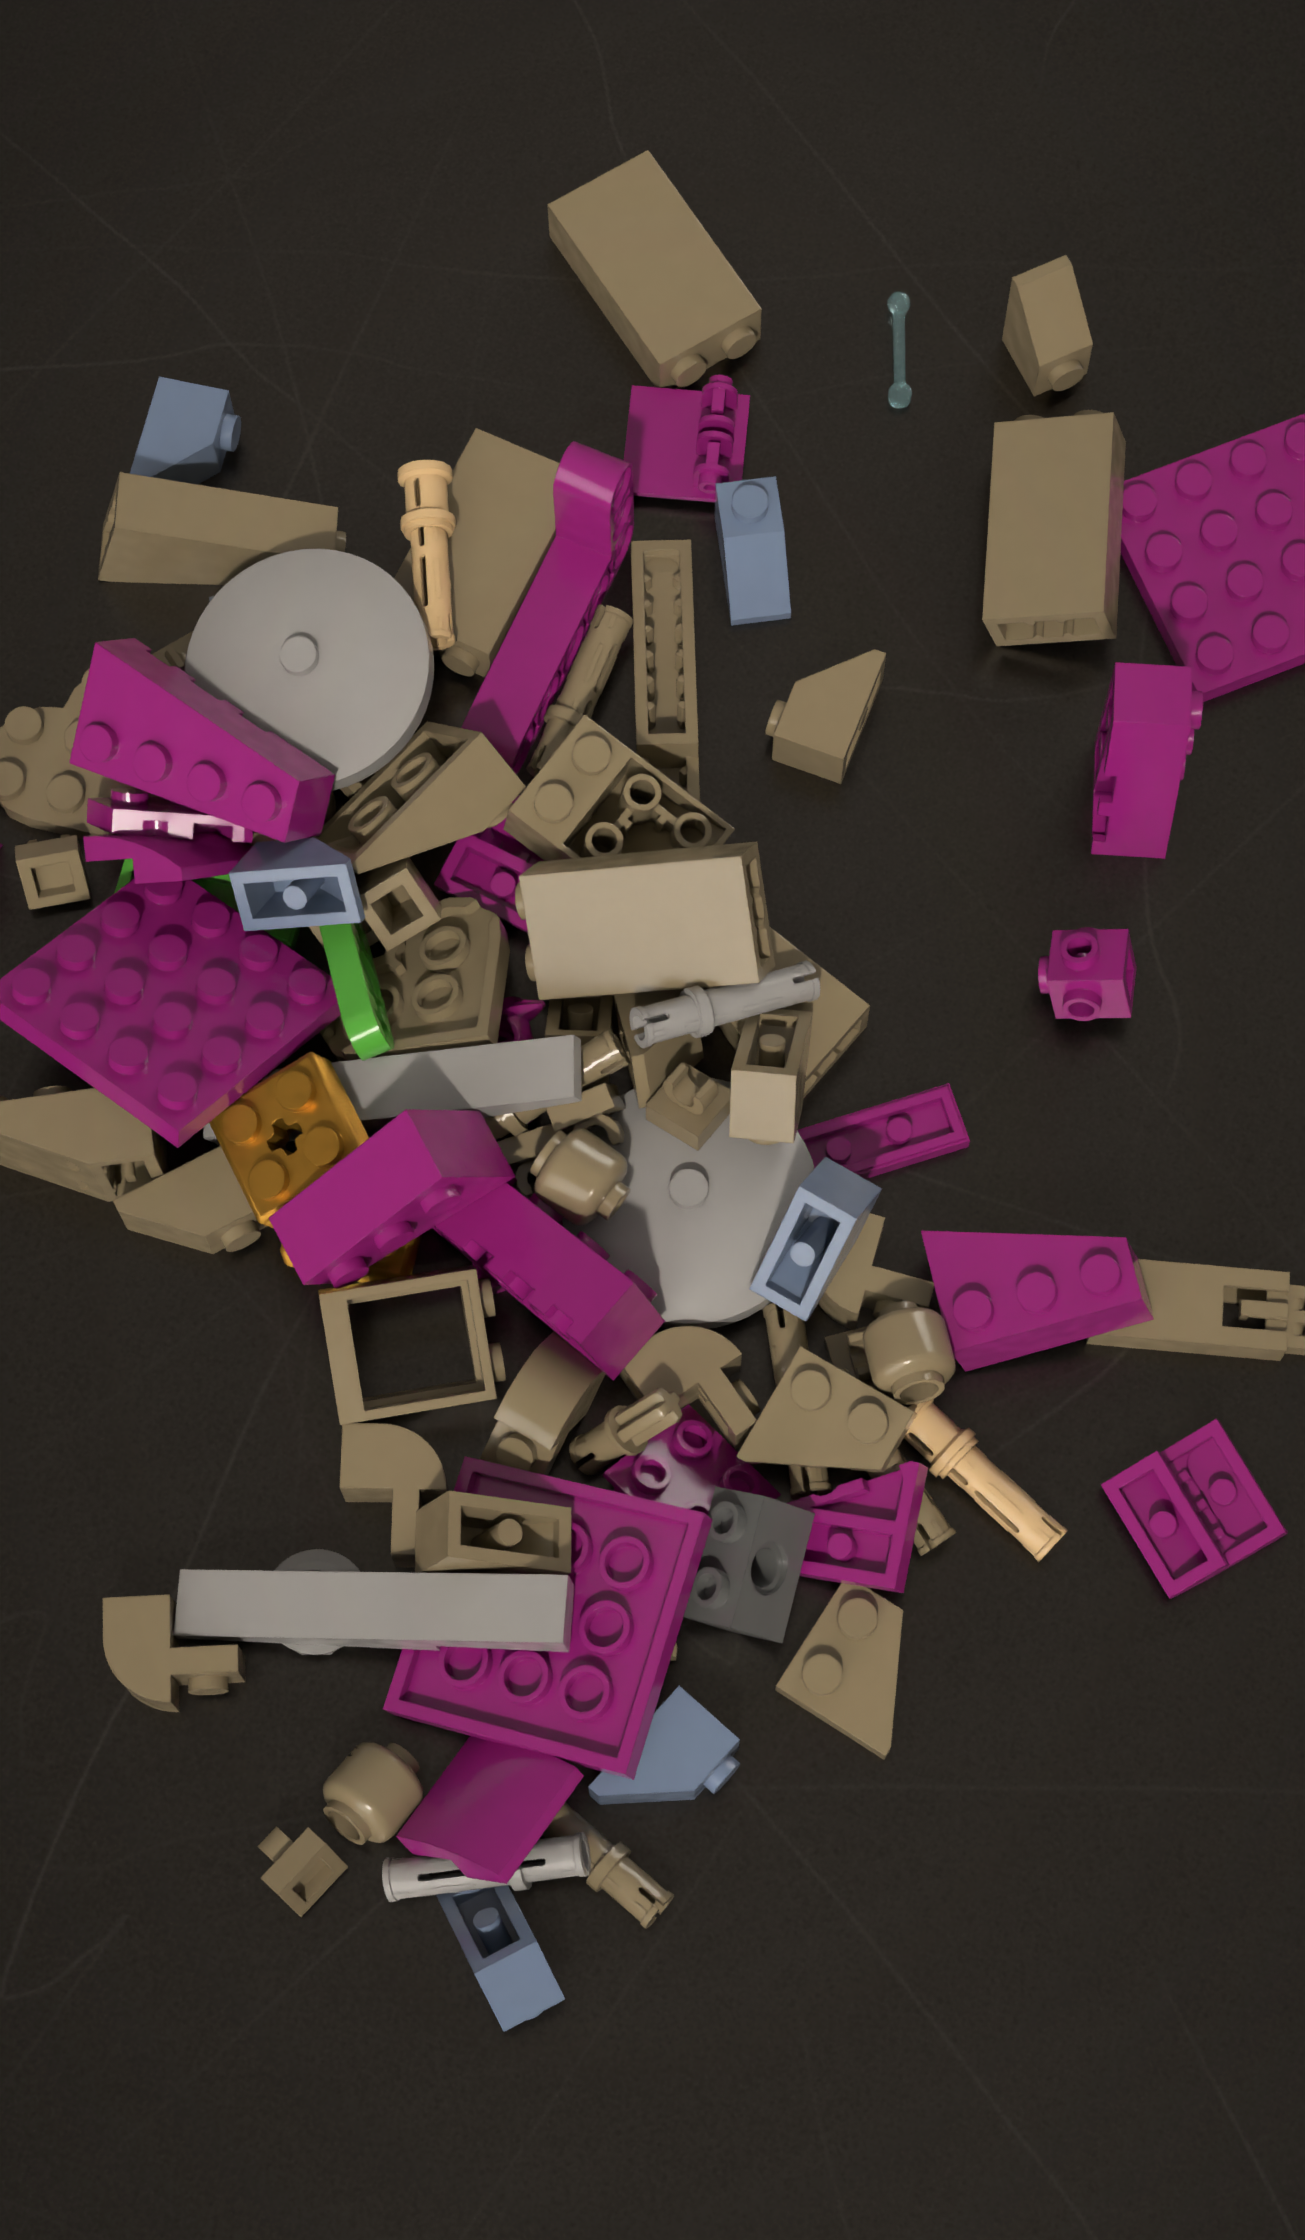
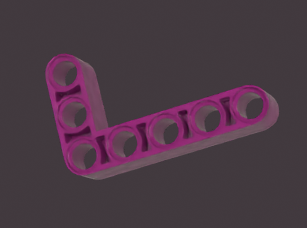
(590, 543)

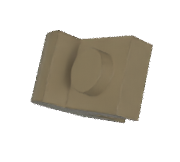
(394, 904)
(867, 1286)
(696, 1366)
(542, 1407)
(394, 1468)
(149, 1659)

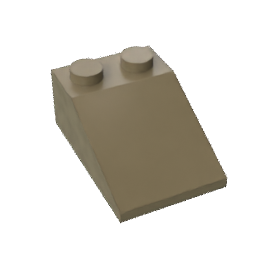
(427, 796)

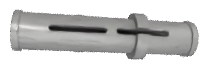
(701, 1010)
(410, 1875)

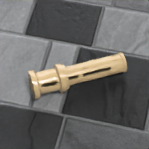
(428, 528)
(956, 1456)

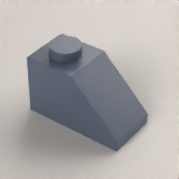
(186, 432)
(752, 550)
(295, 886)
(815, 1237)
(679, 1759)
(502, 1953)

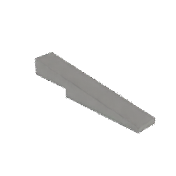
(472, 1078)
(377, 1609)

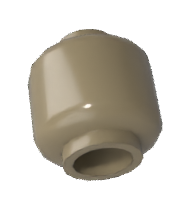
(580, 1177)
(909, 1353)
(372, 1792)

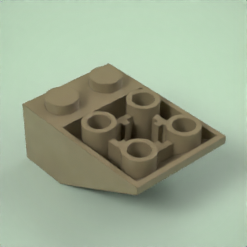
(607, 801)
(80, 1142)

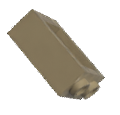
(485, 1357)

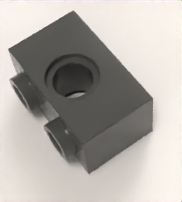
(750, 1564)

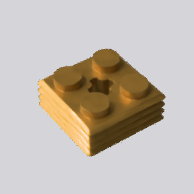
(259, 1123)

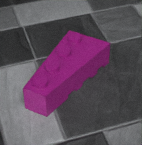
(184, 745)
(556, 1275)

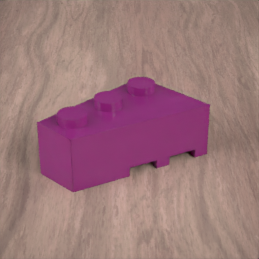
(1142, 757)
(389, 1193)
(1031, 1291)

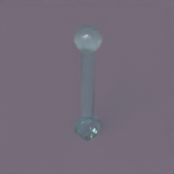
(899, 392)

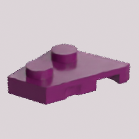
(135, 813)
(865, 1529)

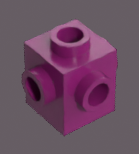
(1089, 973)

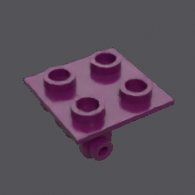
(686, 439)
(685, 1466)

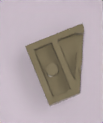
(826, 1421)
(850, 1667)

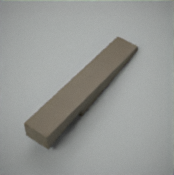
(665, 660)

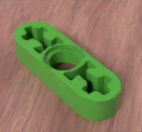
(357, 989)

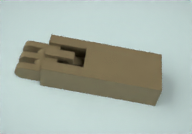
(1189, 1312)

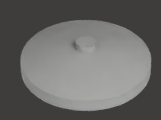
(319, 656)
(697, 1217)

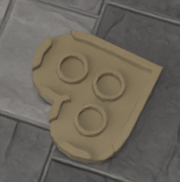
(36, 773)
(440, 984)

